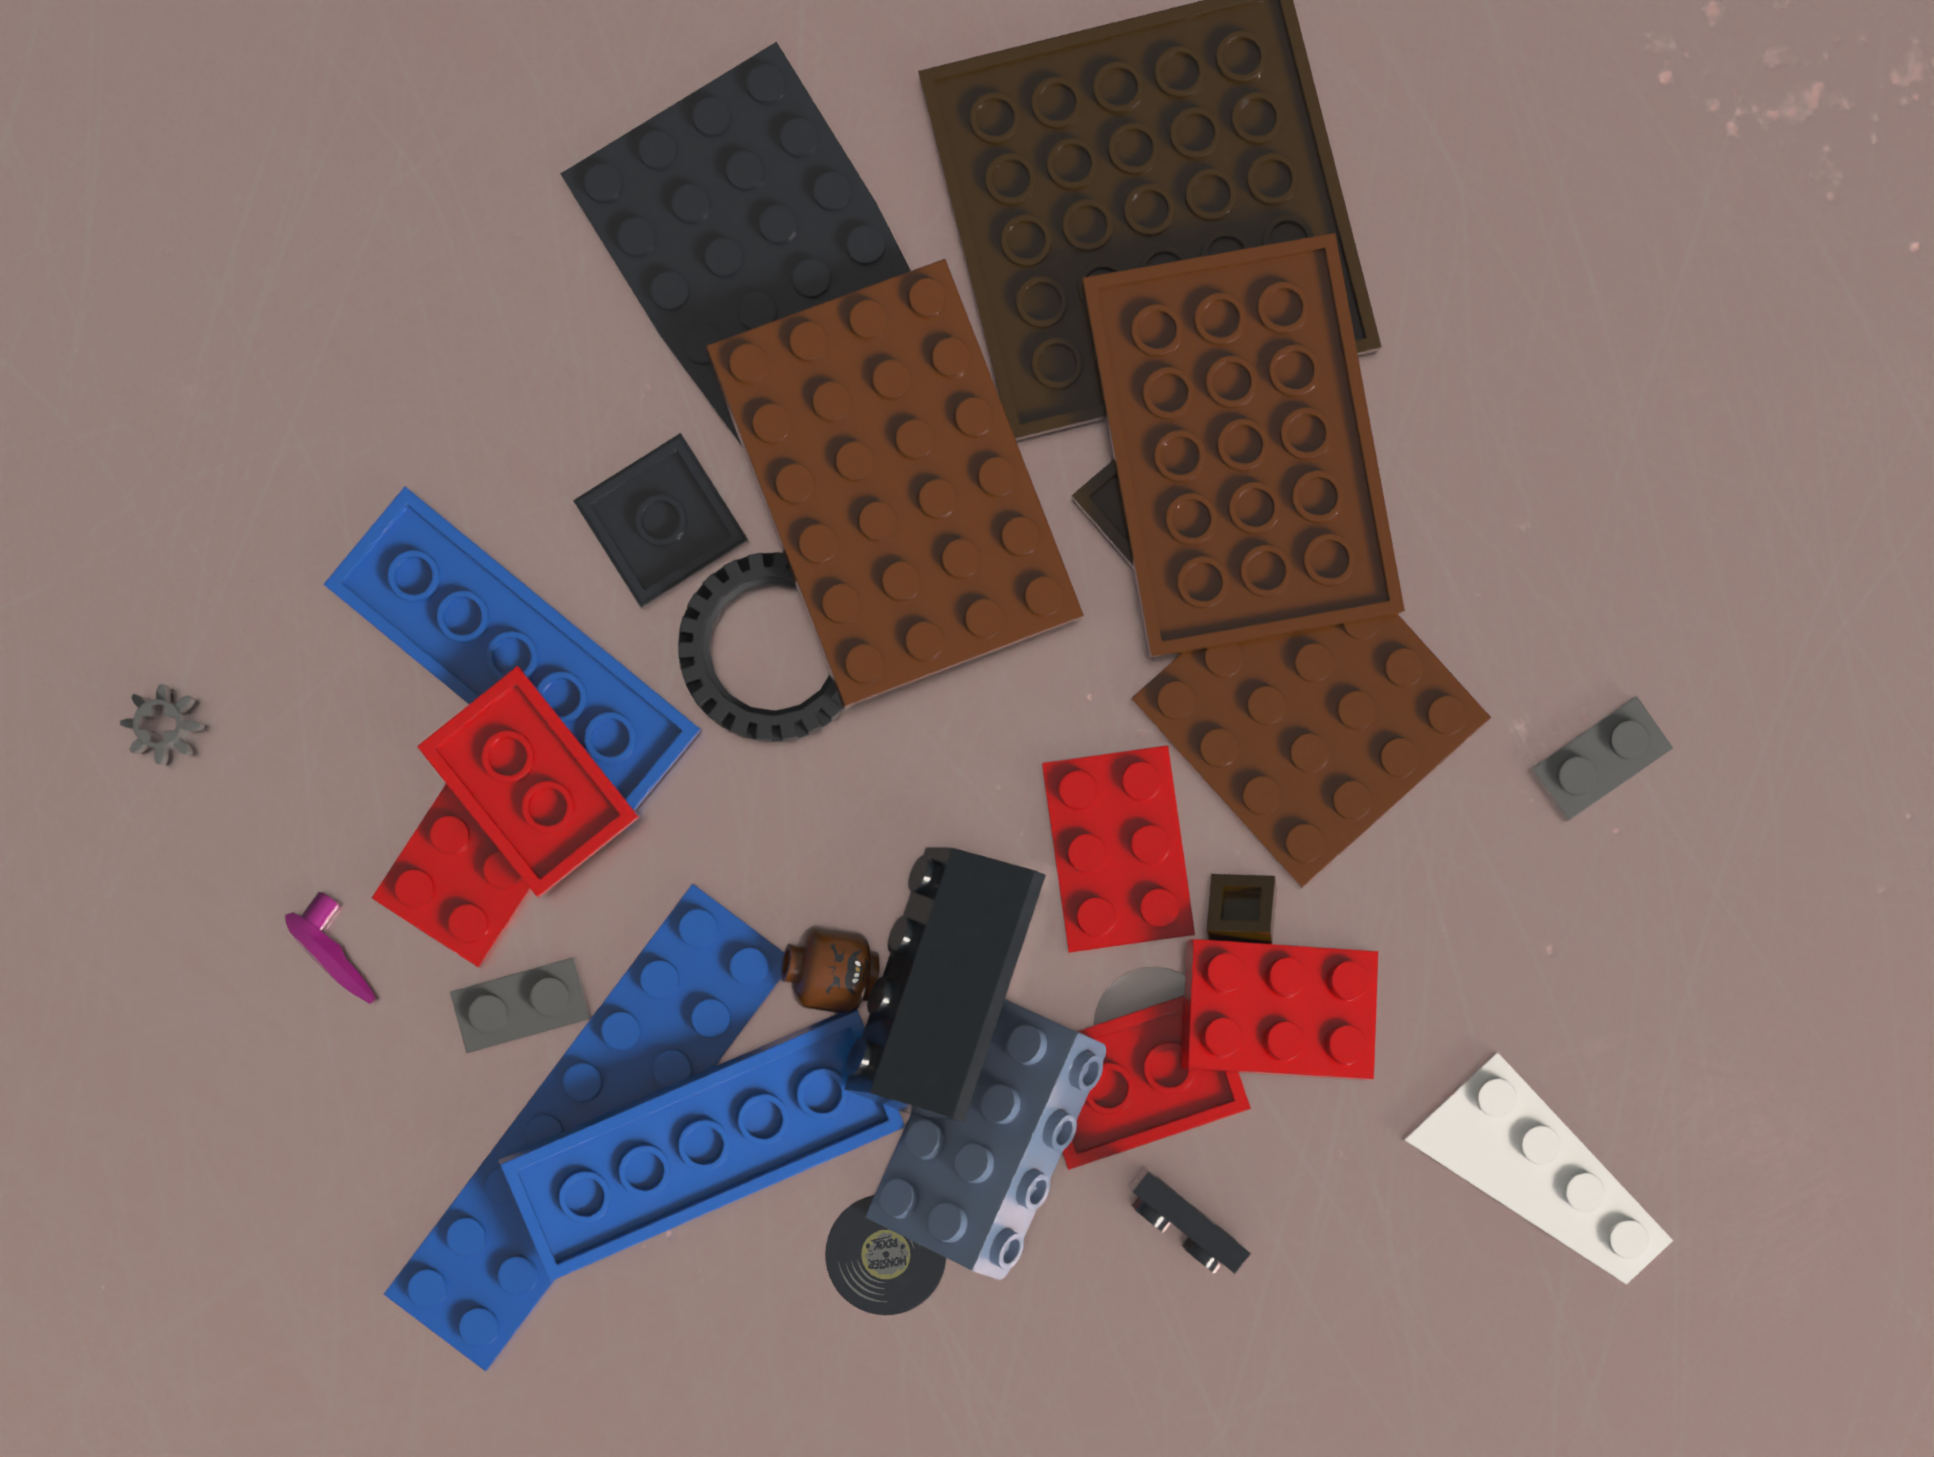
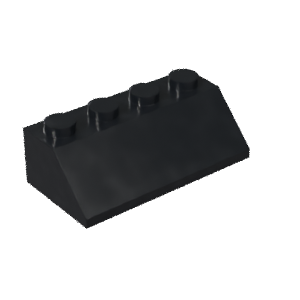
(943, 983)

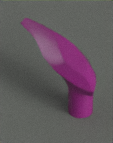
(322, 949)

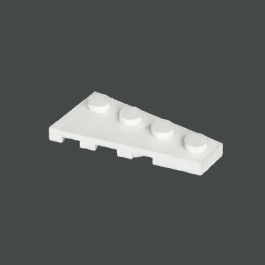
(1527, 1159)

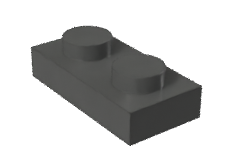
(1601, 758)
(520, 1005)

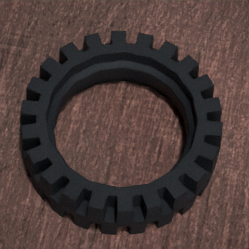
(698, 669)

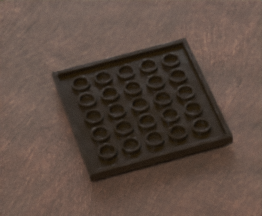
(1125, 156)

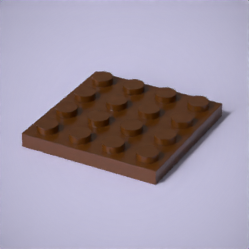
(1312, 730)

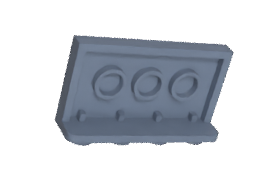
(980, 1180)

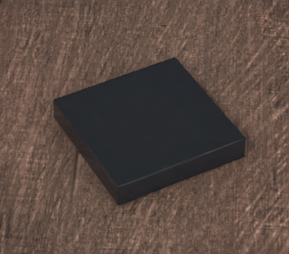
(661, 521)

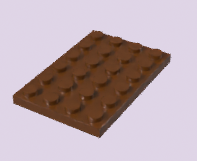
(1243, 445)
(894, 482)

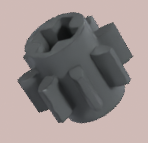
(152, 710)

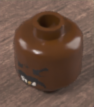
(830, 969)

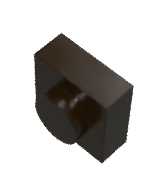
(1242, 908)

